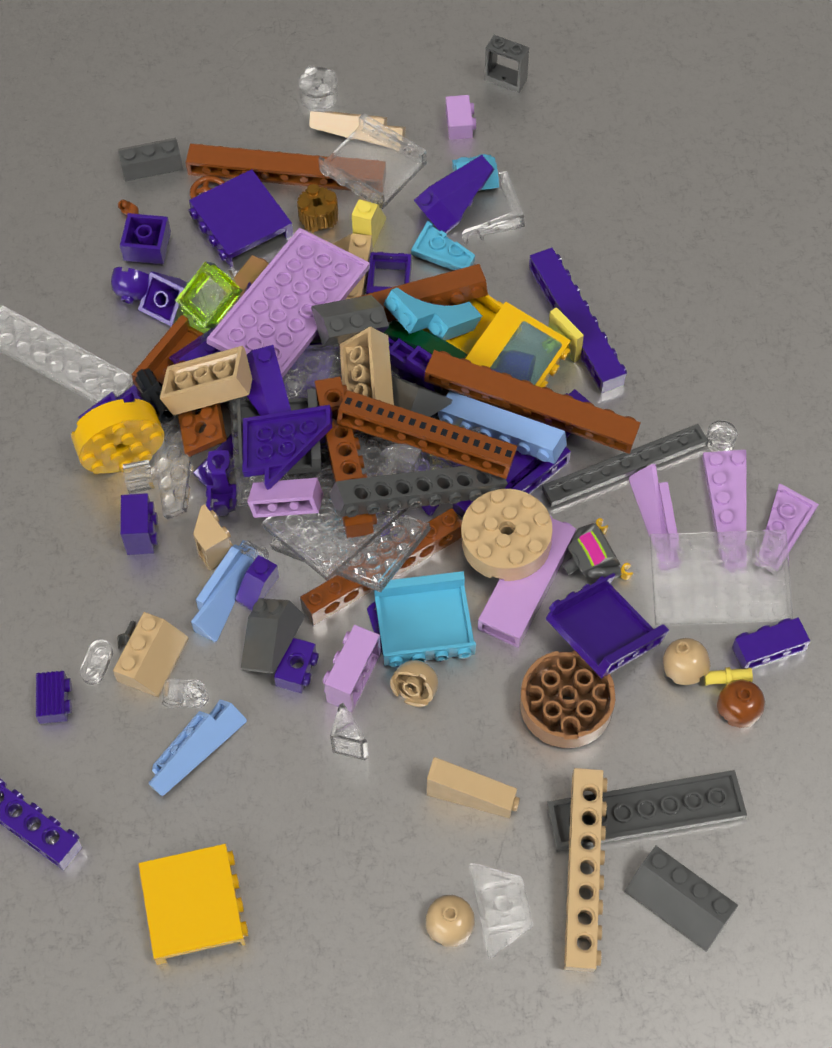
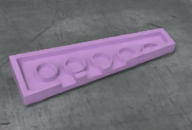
(727, 488)

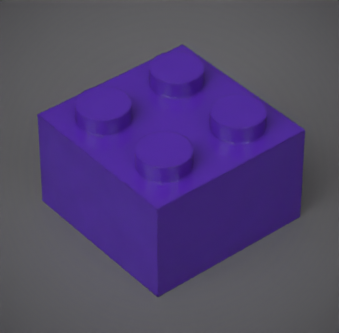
(145, 238)
(138, 524)

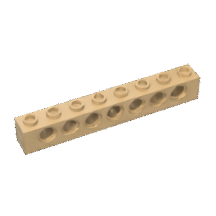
(574, 957)

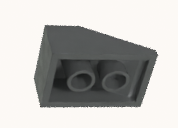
(269, 634)

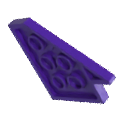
(280, 440)

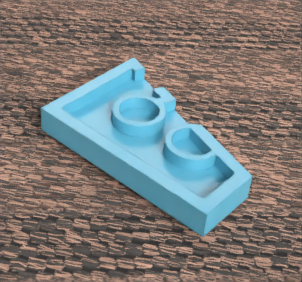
(439, 249)

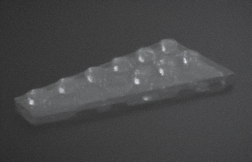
(173, 470)

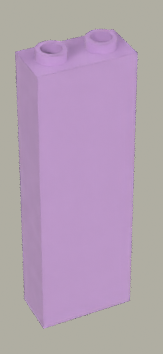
(518, 601)

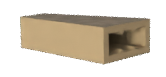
(470, 789)

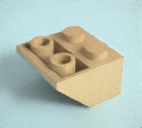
(211, 538)

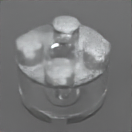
(318, 88)

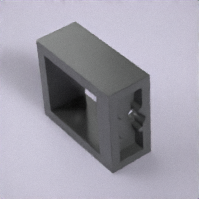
(495, 72)

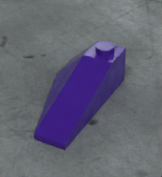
(449, 197)
(267, 385)

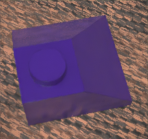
(161, 296)

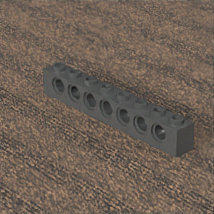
(411, 490)

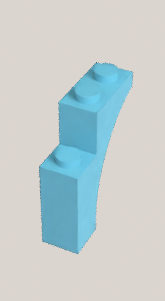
(441, 320)

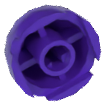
(129, 285)

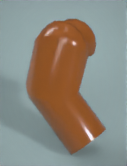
(127, 207)

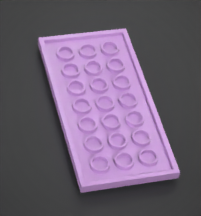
(280, 300)

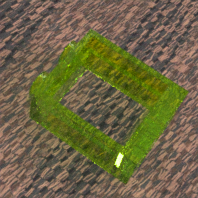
(228, 285)

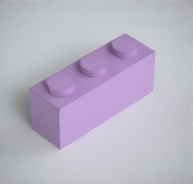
(286, 498)

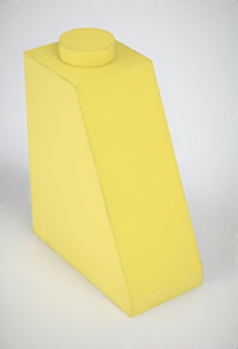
(368, 219)

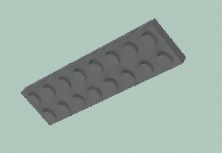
(657, 808)

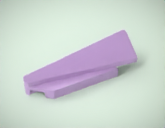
(653, 501)

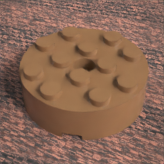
(566, 721)

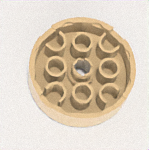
(506, 534)

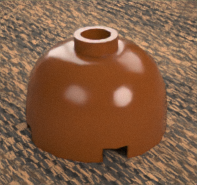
(741, 703)

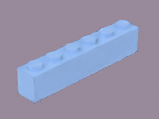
(529, 435)

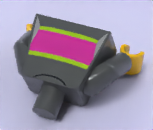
(594, 554)

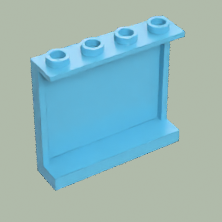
(424, 619)

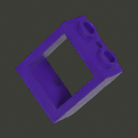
(382, 260)

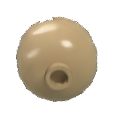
(686, 661)
(415, 682)
(450, 920)

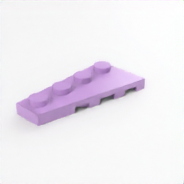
(790, 513)

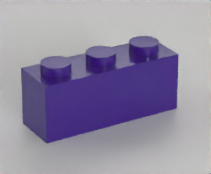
(770, 643)

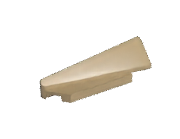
(344, 123)

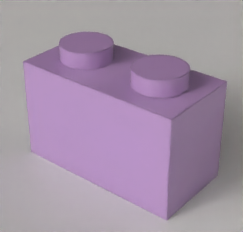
(459, 117)

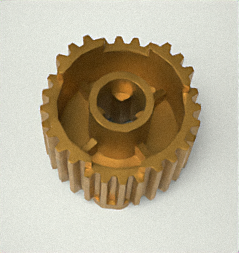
(317, 208)

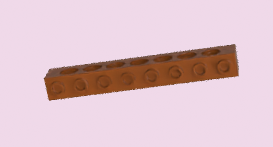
(332, 393)
(341, 592)

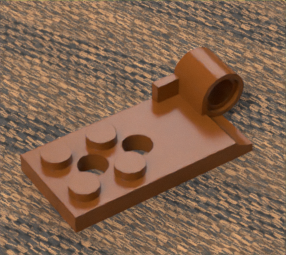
(190, 424)

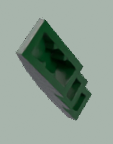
(423, 339)

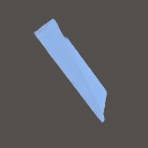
(220, 593)
(195, 744)

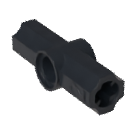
(151, 393)

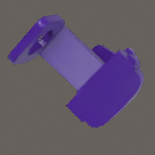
(222, 489)

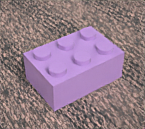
(352, 667)

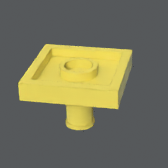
(563, 326)

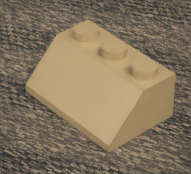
(150, 655)

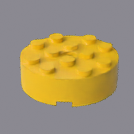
(117, 435)

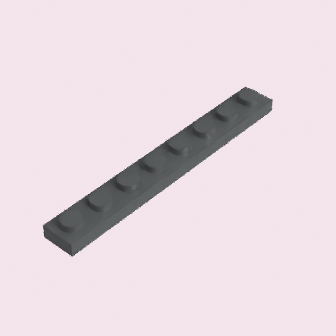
(624, 465)

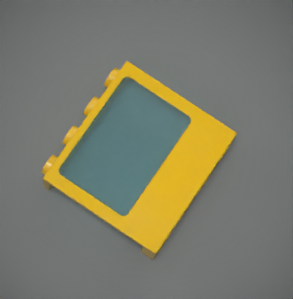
(520, 347)

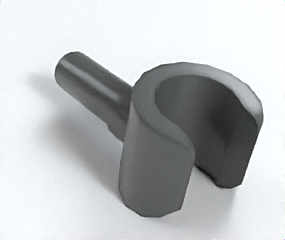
(123, 639)

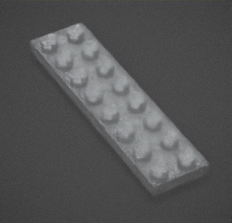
(59, 358)

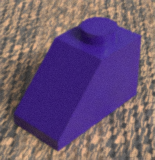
(257, 582)

